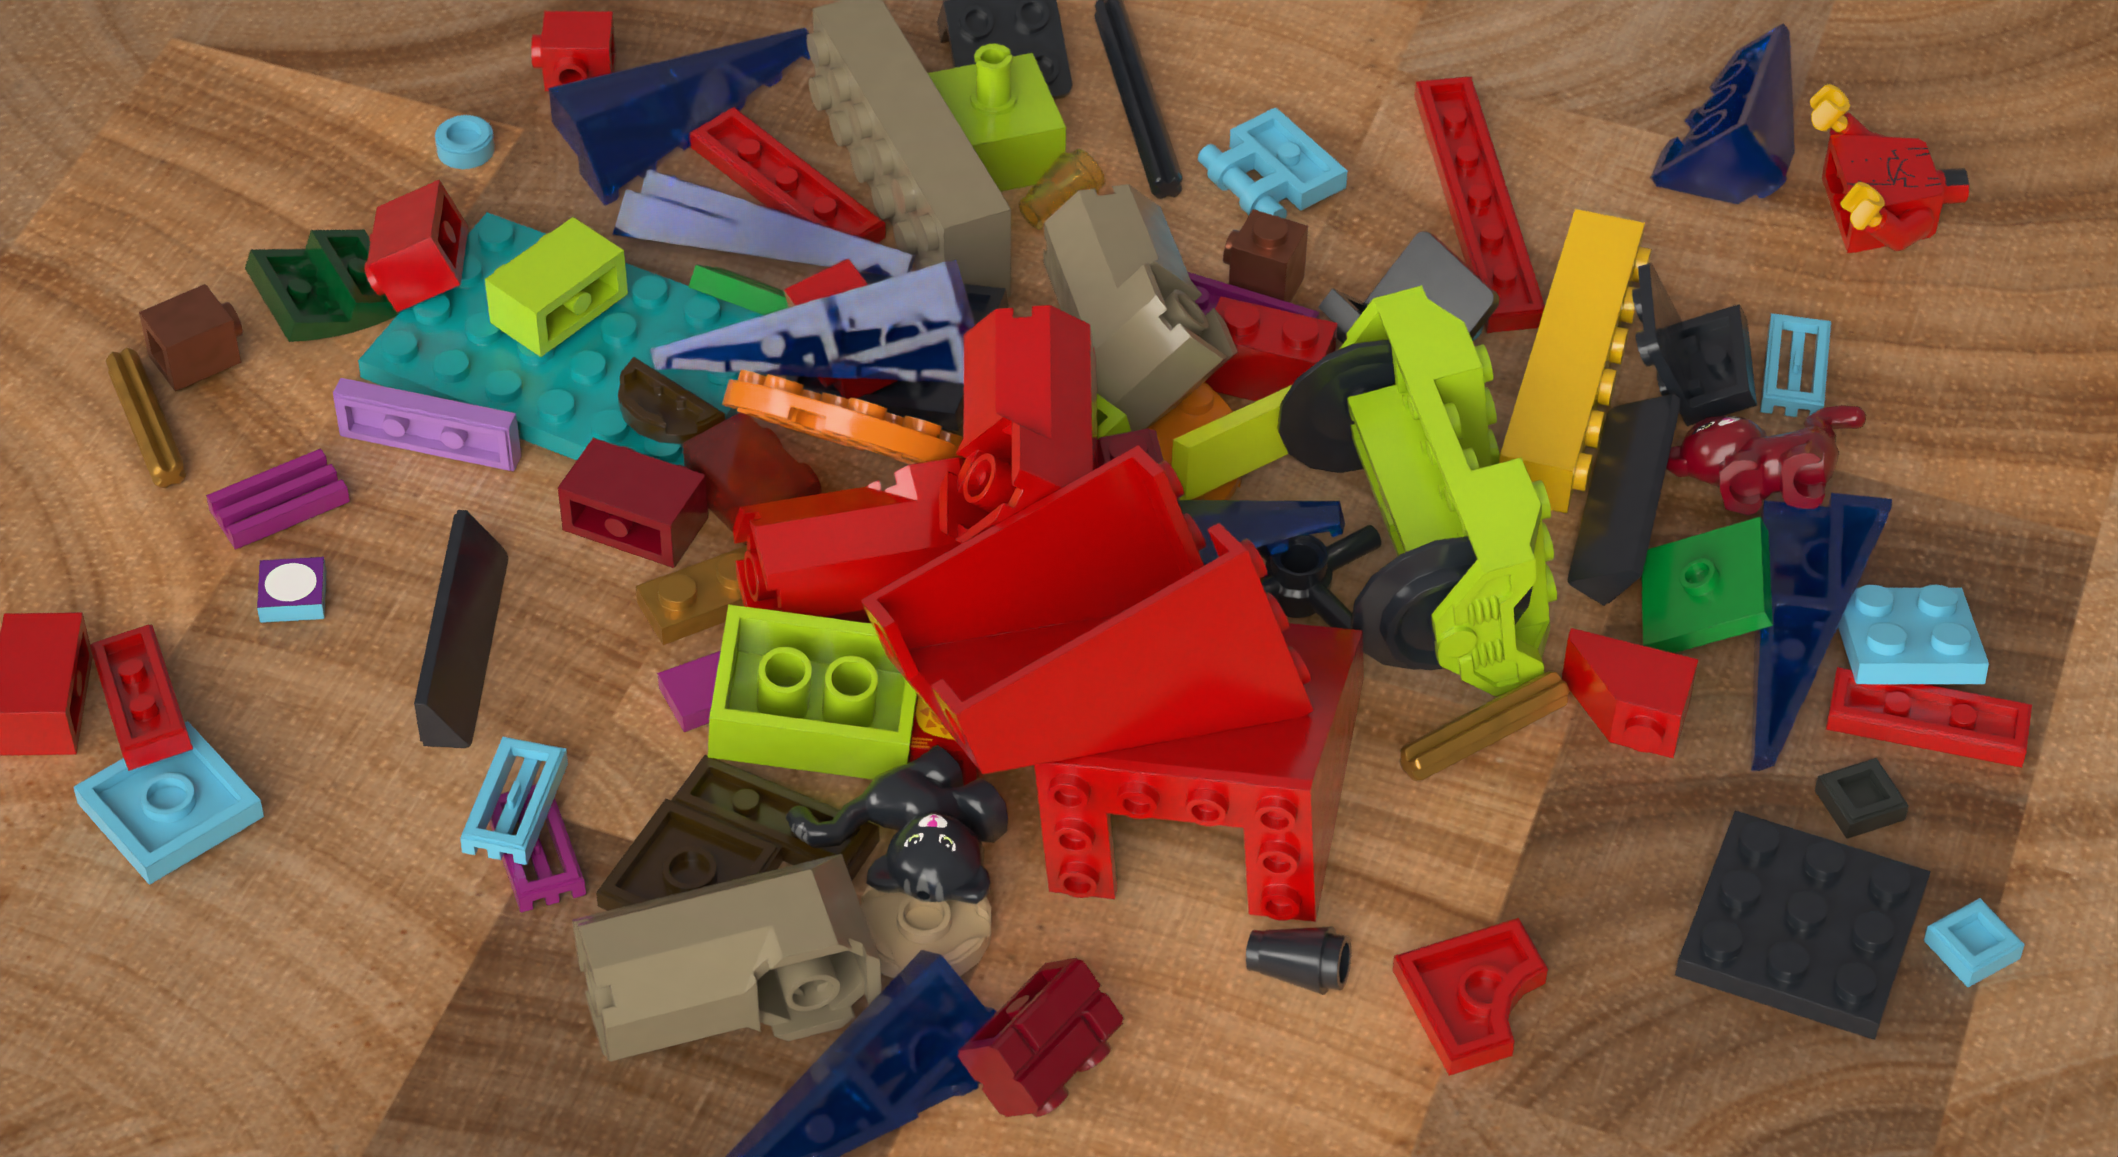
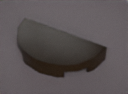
(661, 407)

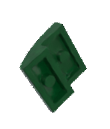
(321, 287)

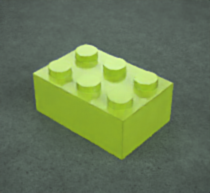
(808, 696)

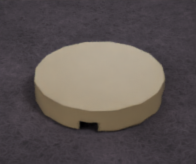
(907, 925)

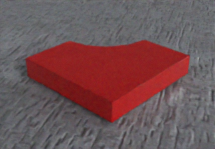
(1468, 989)

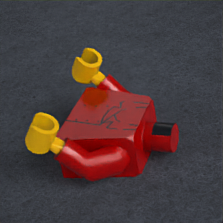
(1879, 184)

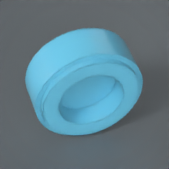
(464, 142)

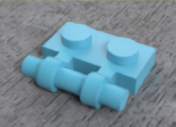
(1283, 155)

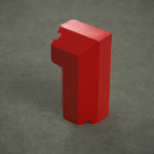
(1024, 417)
(841, 545)

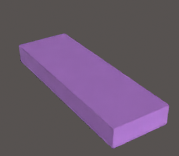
(427, 424)

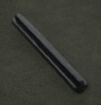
(1138, 98)

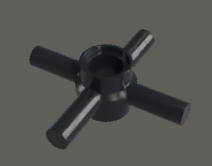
(1304, 574)

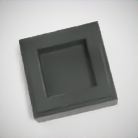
(1861, 798)

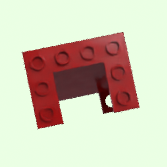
(1092, 627)
(1266, 778)

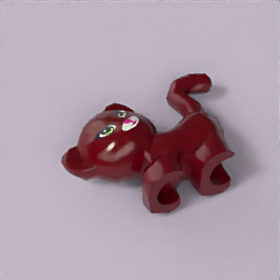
(1752, 466)

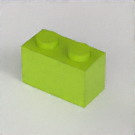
(556, 286)

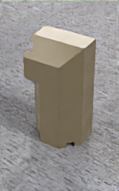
(1126, 278)
(729, 956)

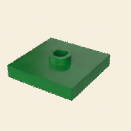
(1707, 587)

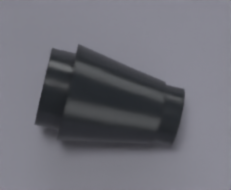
(1301, 956)

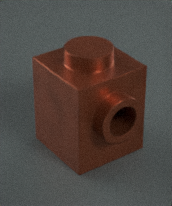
(1267, 255)
(191, 336)

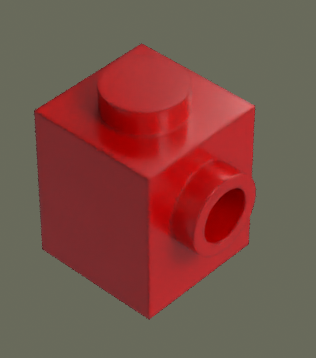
(574, 46)

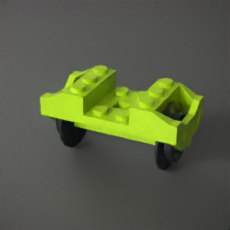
(1466, 530)

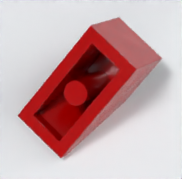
(1630, 690)

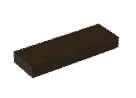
(762, 810)

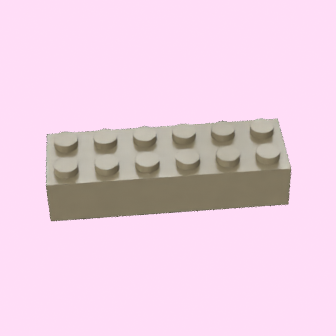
(907, 143)

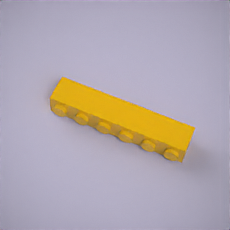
(1573, 354)

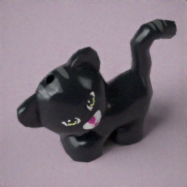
(938, 827)

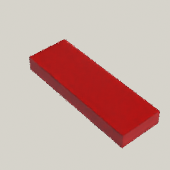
(140, 697)
(1931, 718)

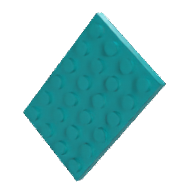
(571, 391)

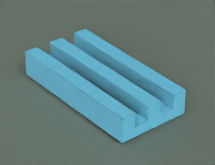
(1792, 398)
(502, 840)

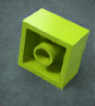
(1005, 114)

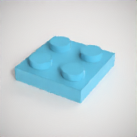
(1912, 637)
(169, 807)

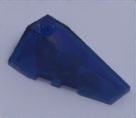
(1742, 133)

